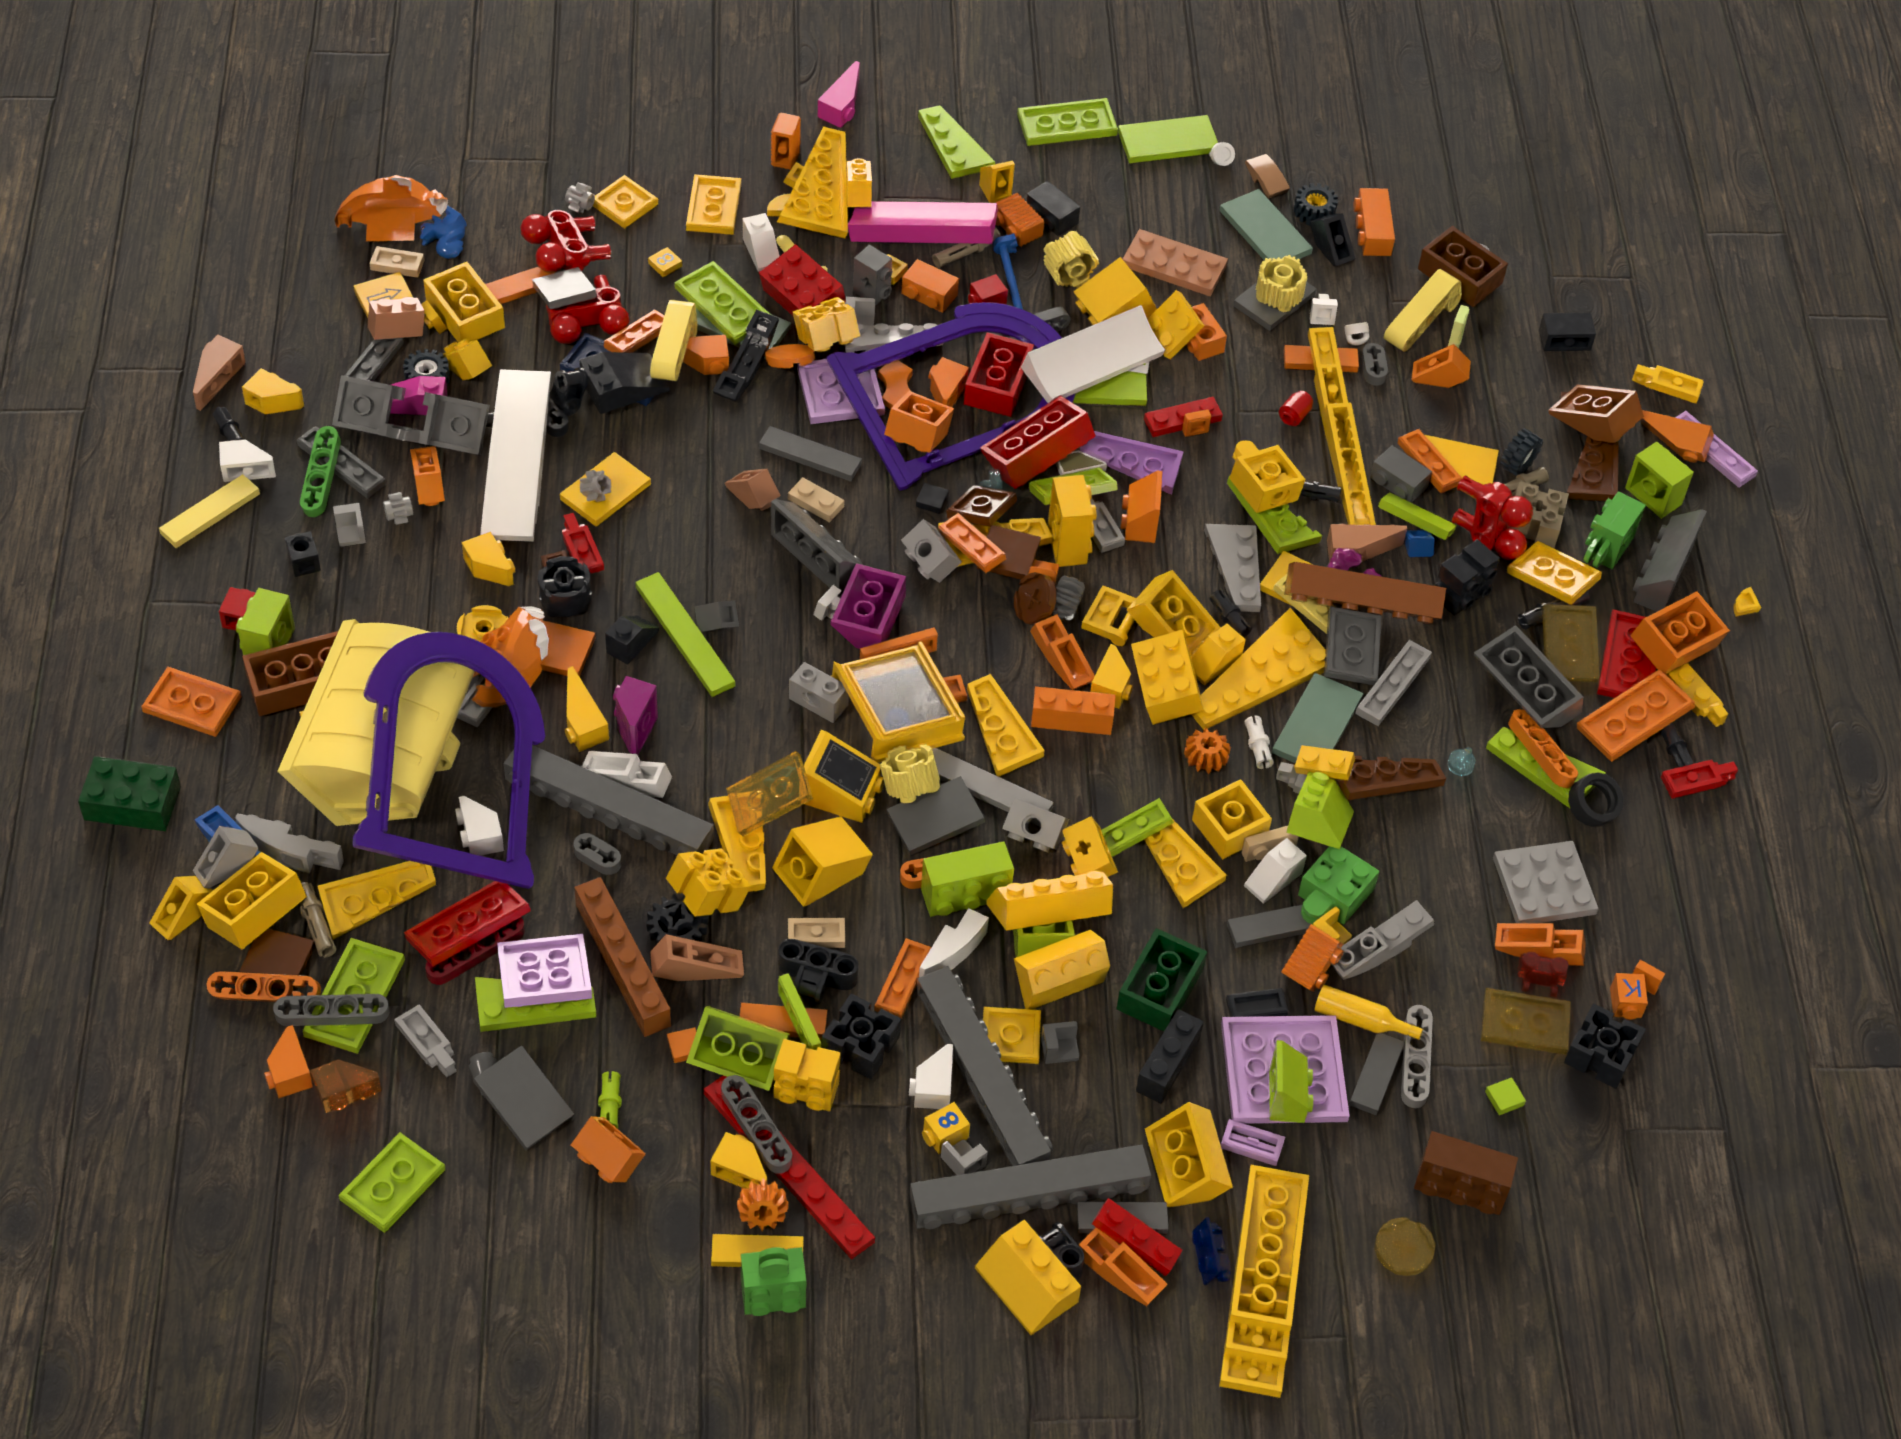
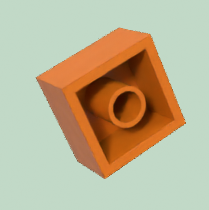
(919, 422)

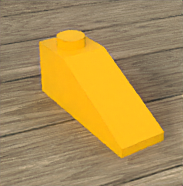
(584, 719)

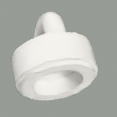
(1222, 154)
(1354, 329)

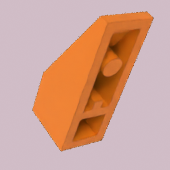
(1684, 437)
(427, 476)

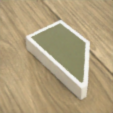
(1079, 461)

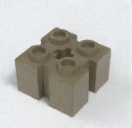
(1547, 511)

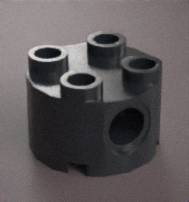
(564, 587)

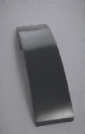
(749, 356)

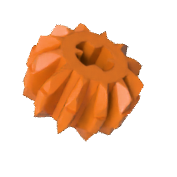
(1207, 750)
(762, 1205)

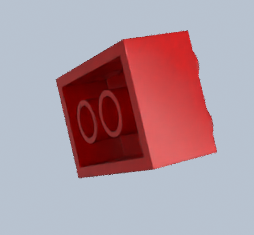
(799, 281)
(997, 375)

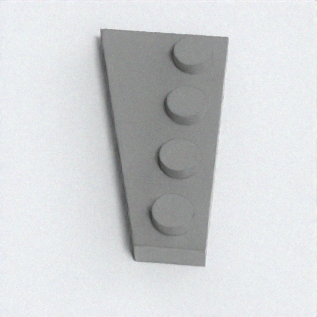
(882, 334)
(1237, 562)

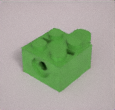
(1613, 530)
(1337, 881)
(773, 1281)

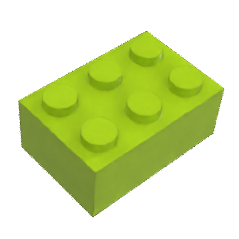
(965, 878)

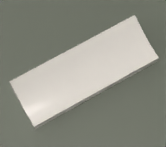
(1092, 355)

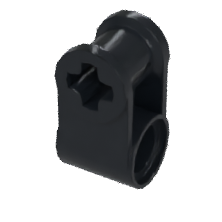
(569, 390)
(1065, 1249)

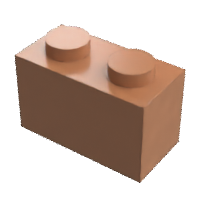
(395, 318)

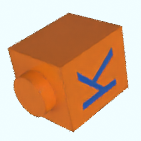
(1628, 995)

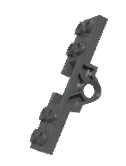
(448, 423)

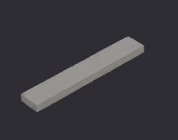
(986, 785)

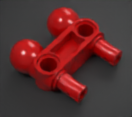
(565, 243)
(602, 310)
(1493, 512)

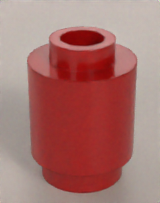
(1296, 408)

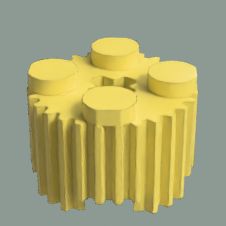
(1070, 260)
(1281, 282)
(910, 773)

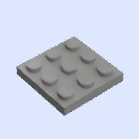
(1545, 883)

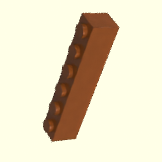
(1364, 591)
(622, 957)

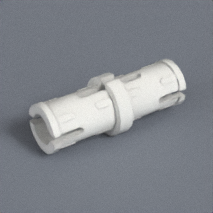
(1259, 742)

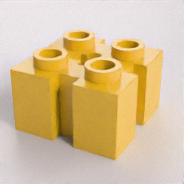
(826, 324)
(708, 882)
(806, 1075)

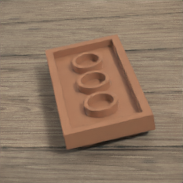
(1175, 262)

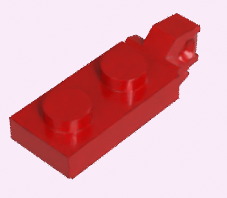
(581, 544)
(1697, 777)

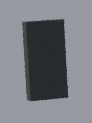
(1257, 1003)

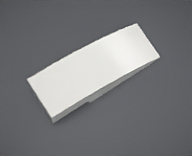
(628, 770)
(955, 944)

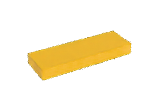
(728, 1248)

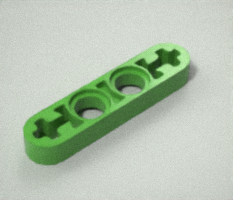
(320, 471)

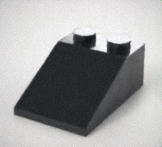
(620, 379)

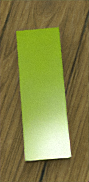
(1417, 516)
(1136, 827)
(797, 1013)

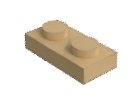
(395, 261)
(816, 499)
(1259, 845)
(818, 931)

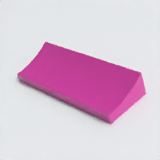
(924, 222)

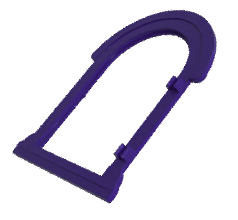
(968, 320)
(384, 689)

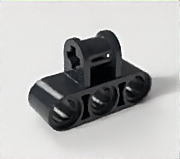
(813, 980)

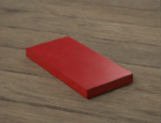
(1623, 659)
(466, 922)

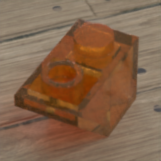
(343, 1084)

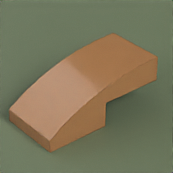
(1268, 174)

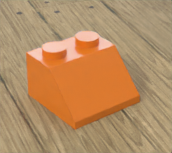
(1142, 508)

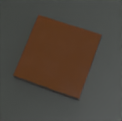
(982, 505)
(1019, 551)
(278, 954)

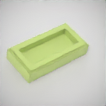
(1459, 326)

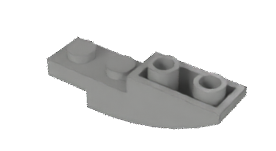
(293, 851)
(1384, 942)

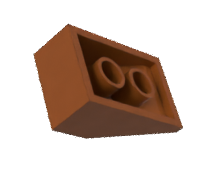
(1599, 411)

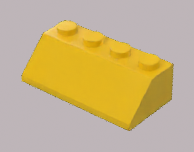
(1052, 900)

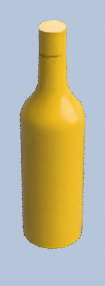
(1361, 1013)

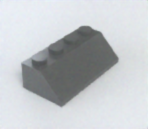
(812, 544)
(1667, 560)
(1531, 679)

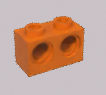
(1210, 339)

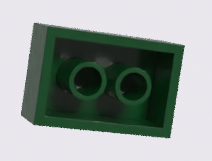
(129, 793)
(1161, 979)

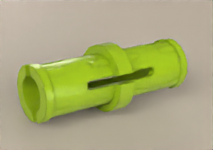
(610, 1098)

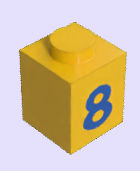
(945, 1125)

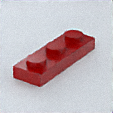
(1171, 419)
(1138, 1236)

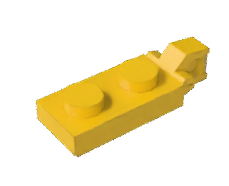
(1669, 382)
(1705, 700)

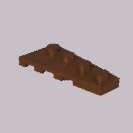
(1596, 472)
(1386, 776)

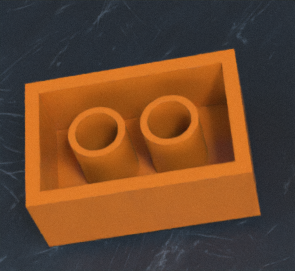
(1680, 633)

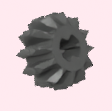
(1068, 597)

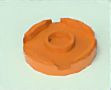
(787, 355)

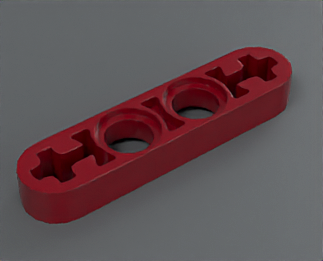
(478, 954)

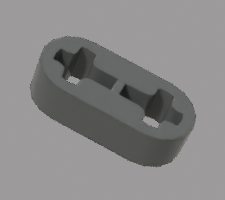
(1379, 364)
(595, 856)

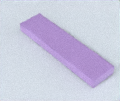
(1726, 459)

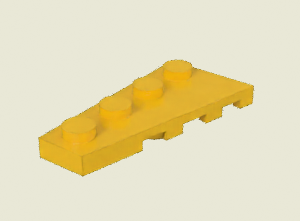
(370, 894)

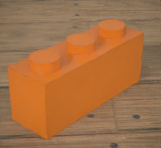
(1374, 222)
(1073, 710)

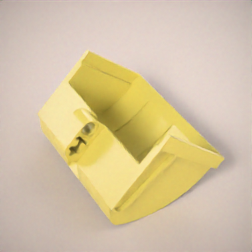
(335, 734)

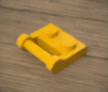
(1105, 611)

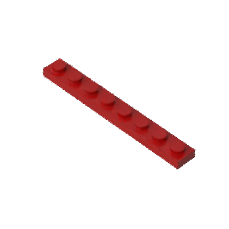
(805, 1184)

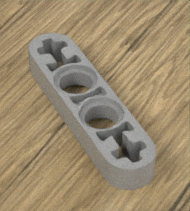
(1418, 1056)

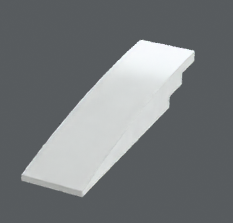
(516, 455)

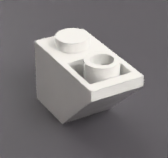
(481, 827)

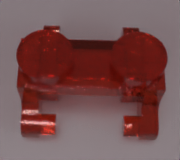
(1542, 971)

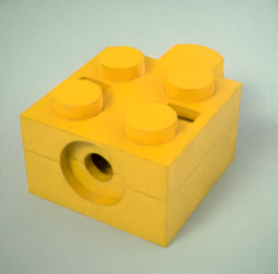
(1265, 476)

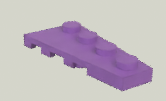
(1136, 458)

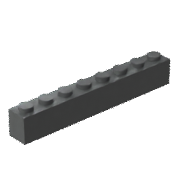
(614, 804)
(982, 1068)
(1029, 1187)

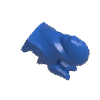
(448, 231)

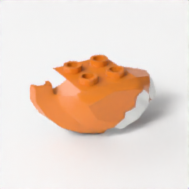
(391, 208)
(523, 643)

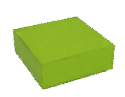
(1505, 1096)

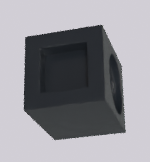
(302, 554)

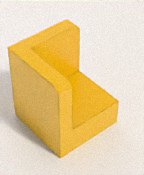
(1331, 926)

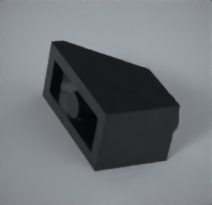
(1333, 238)
(629, 637)

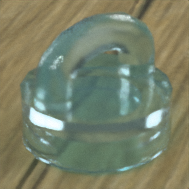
(995, 480)
(1461, 761)

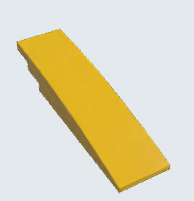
(1264, 1282)

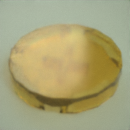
(1404, 1246)

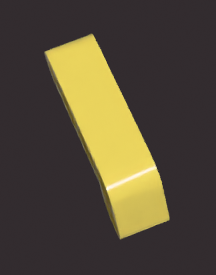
(1438, 293)
(676, 329)

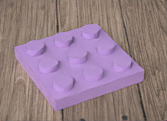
(825, 396)
(544, 970)

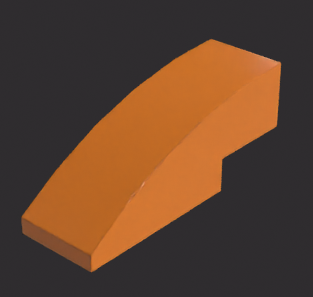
(1062, 652)
(1541, 939)
(1121, 1267)

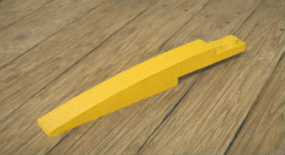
(1340, 427)

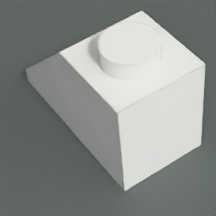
(760, 240)
(244, 458)
(1276, 870)
(933, 1080)

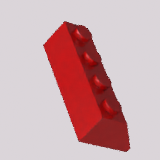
(1039, 441)

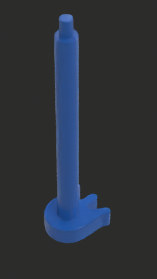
(1005, 245)

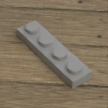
(1393, 683)

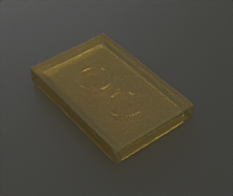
(1572, 641)
(769, 793)
(1525, 1021)

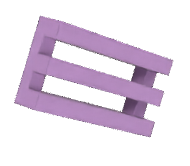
(1250, 1146)

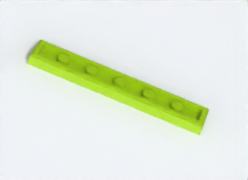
(685, 634)

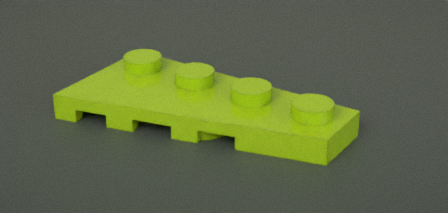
(953, 144)
(1514, 753)

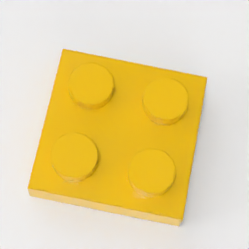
(1175, 324)

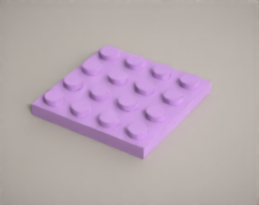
(1248, 1056)

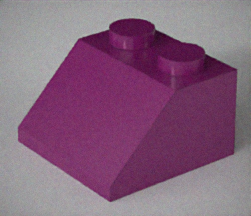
(635, 712)

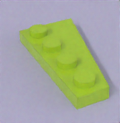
(1280, 525)
(495, 1016)

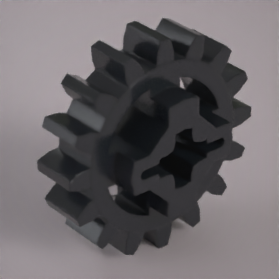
(675, 920)

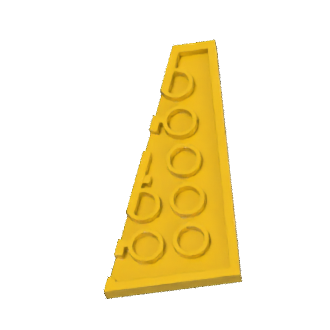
(821, 189)
(1270, 666)

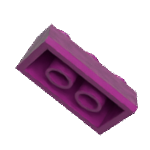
(869, 605)

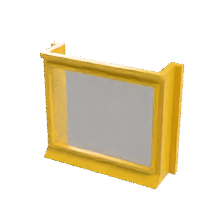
(902, 700)

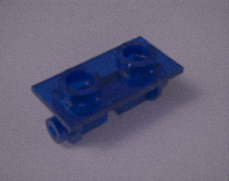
(1207, 1241)

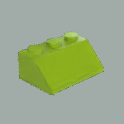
(1321, 811)
(736, 1047)

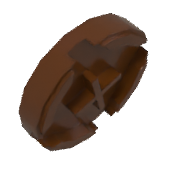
(1035, 598)

